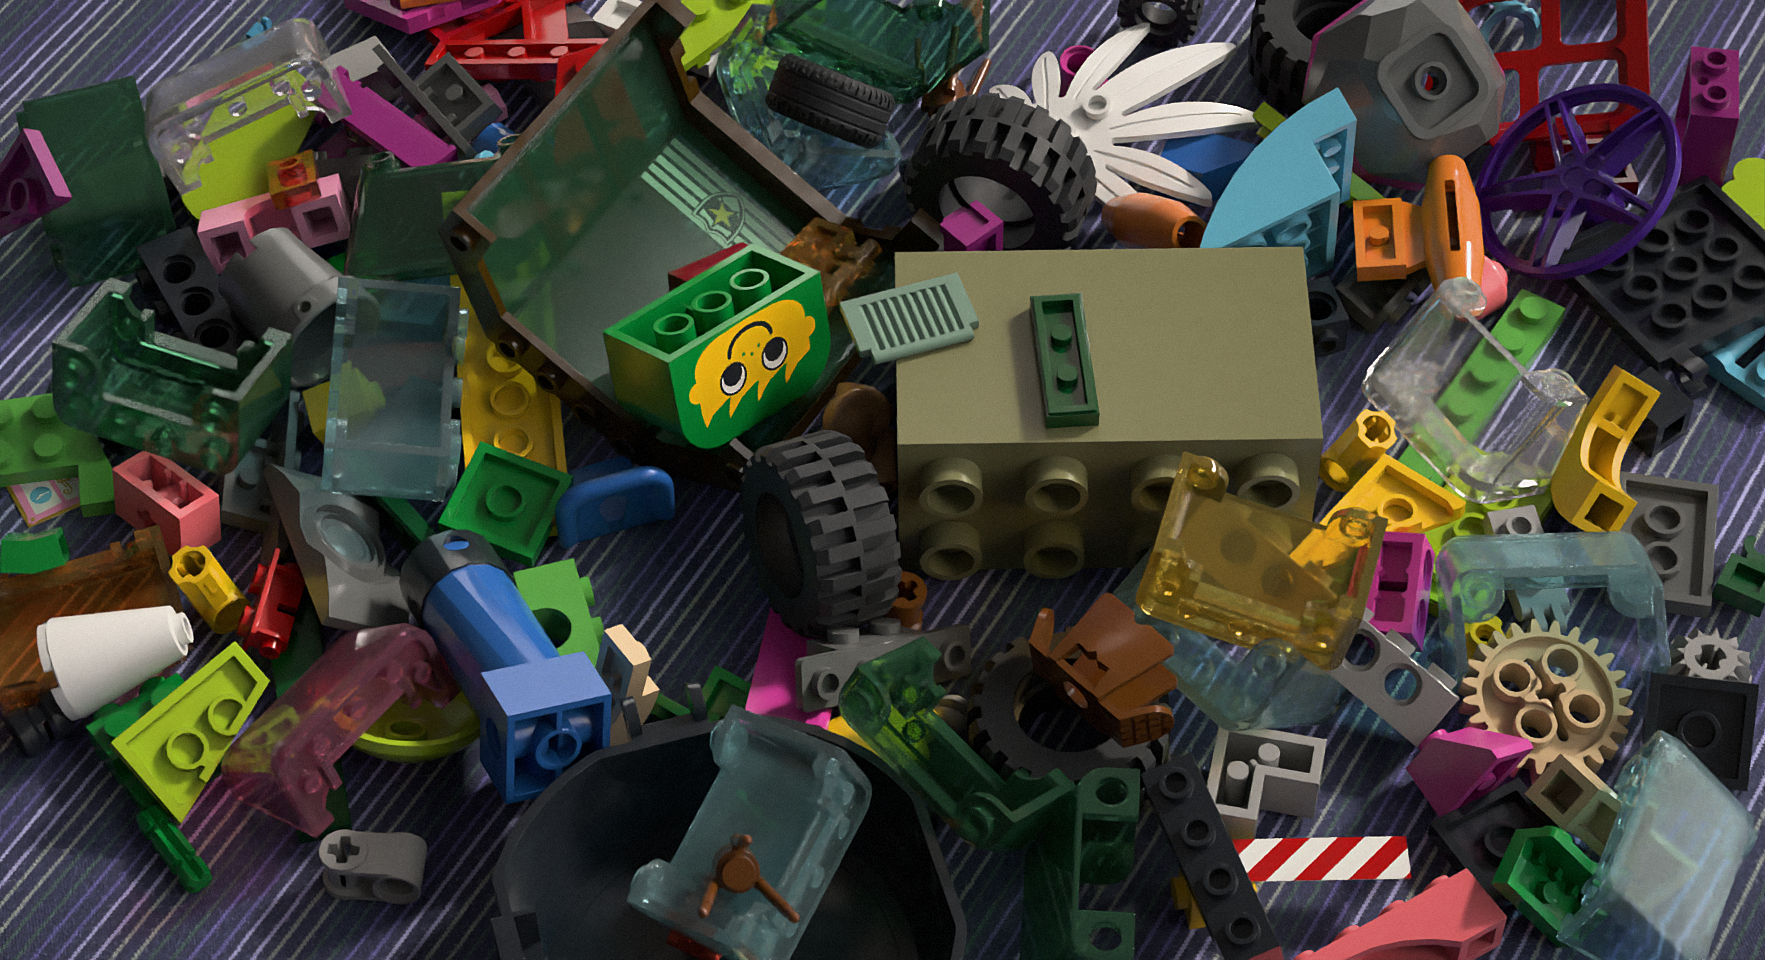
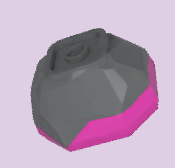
(1378, 65)

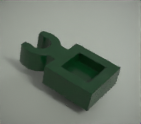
(1743, 580)

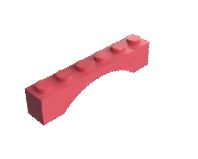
(1444, 922)

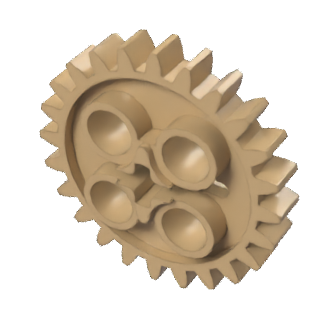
(1586, 690)

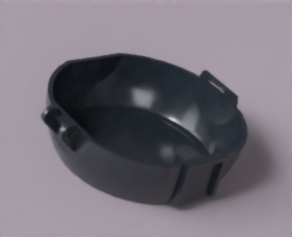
(622, 806)

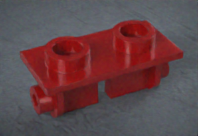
(262, 624)

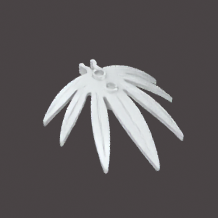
(1102, 119)

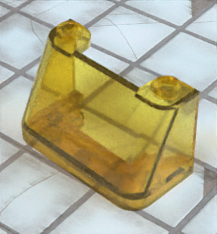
(1258, 570)

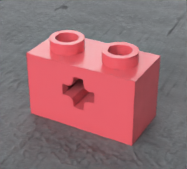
(161, 493)

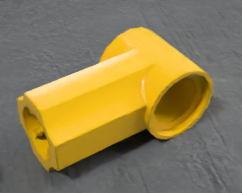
(1357, 450)
(208, 588)

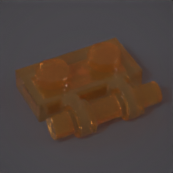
(827, 244)

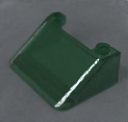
(401, 212)

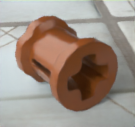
(909, 600)

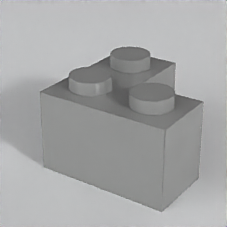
(1264, 773)

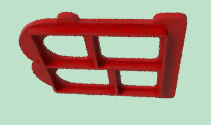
(1627, 49)

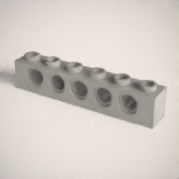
(1411, 716)

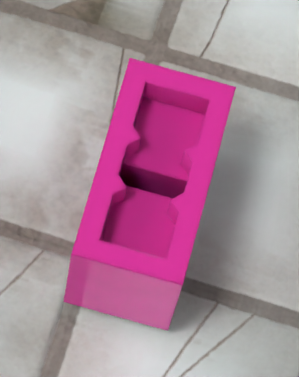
(1402, 586)

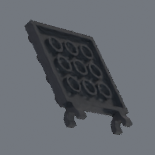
(1683, 285)

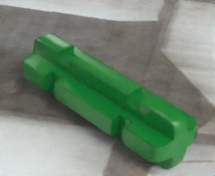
(174, 848)

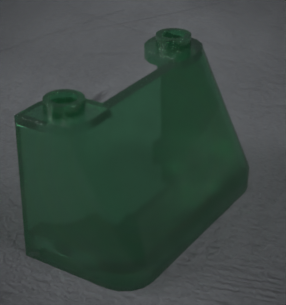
(892, 711)

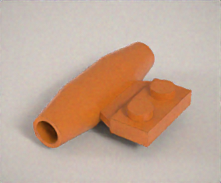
(1152, 222)
(1439, 235)

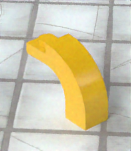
(1587, 476)

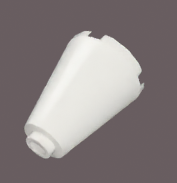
(109, 653)

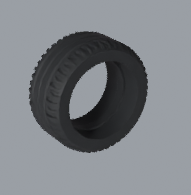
(829, 101)

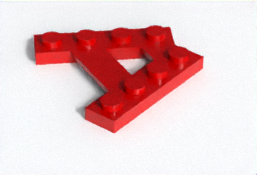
(509, 59)

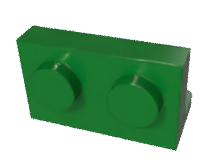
(1544, 877)

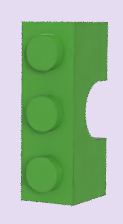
(561, 606)

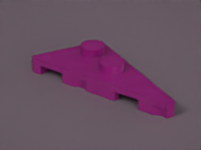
(29, 183)

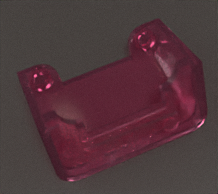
(290, 750)

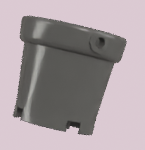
(290, 291)

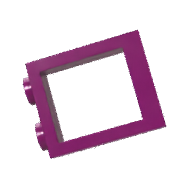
(1708, 113)

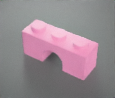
(316, 222)

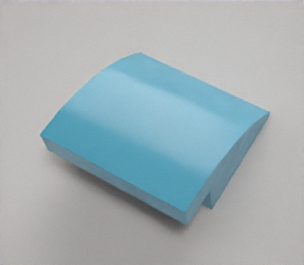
(1292, 186)

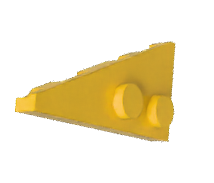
(1402, 497)

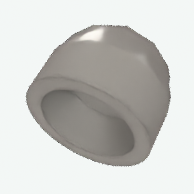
(950, 712)

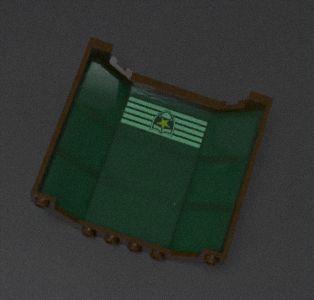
(611, 196)

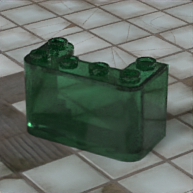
(109, 173)
(163, 391)

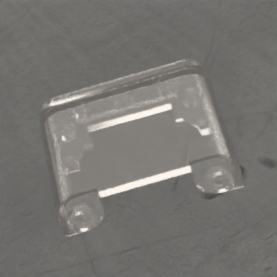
(236, 89)
(1471, 402)

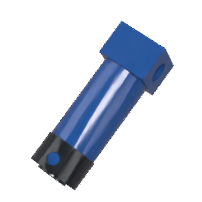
(531, 702)

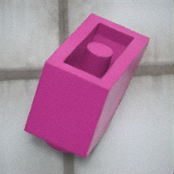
(1464, 765)

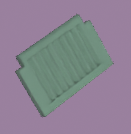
(910, 319)

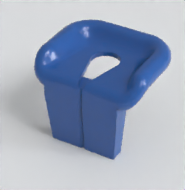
(612, 499)

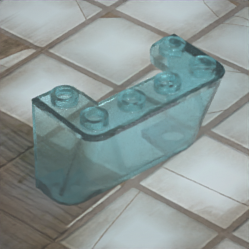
(1264, 691)

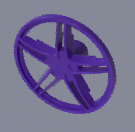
(1580, 184)

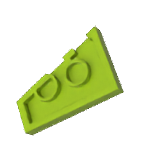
(191, 729)

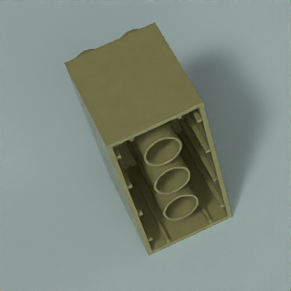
(1185, 357)

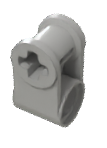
(379, 867)

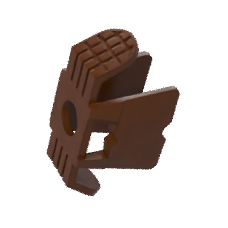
(1114, 674)

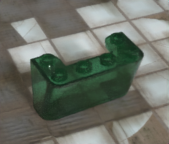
(1085, 844)

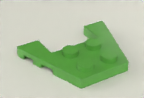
(43, 448)

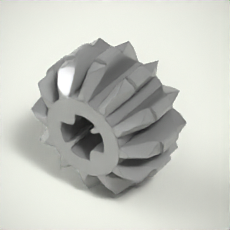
(1709, 657)

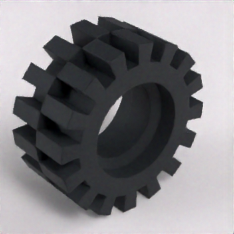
(1165, 25)

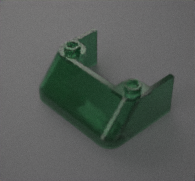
(883, 43)

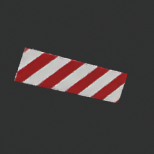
(1324, 858)

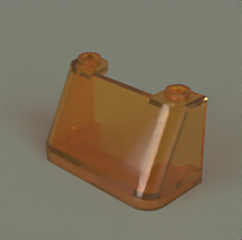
(83, 586)

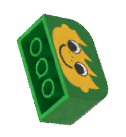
(722, 348)

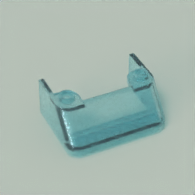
(1478, 569)

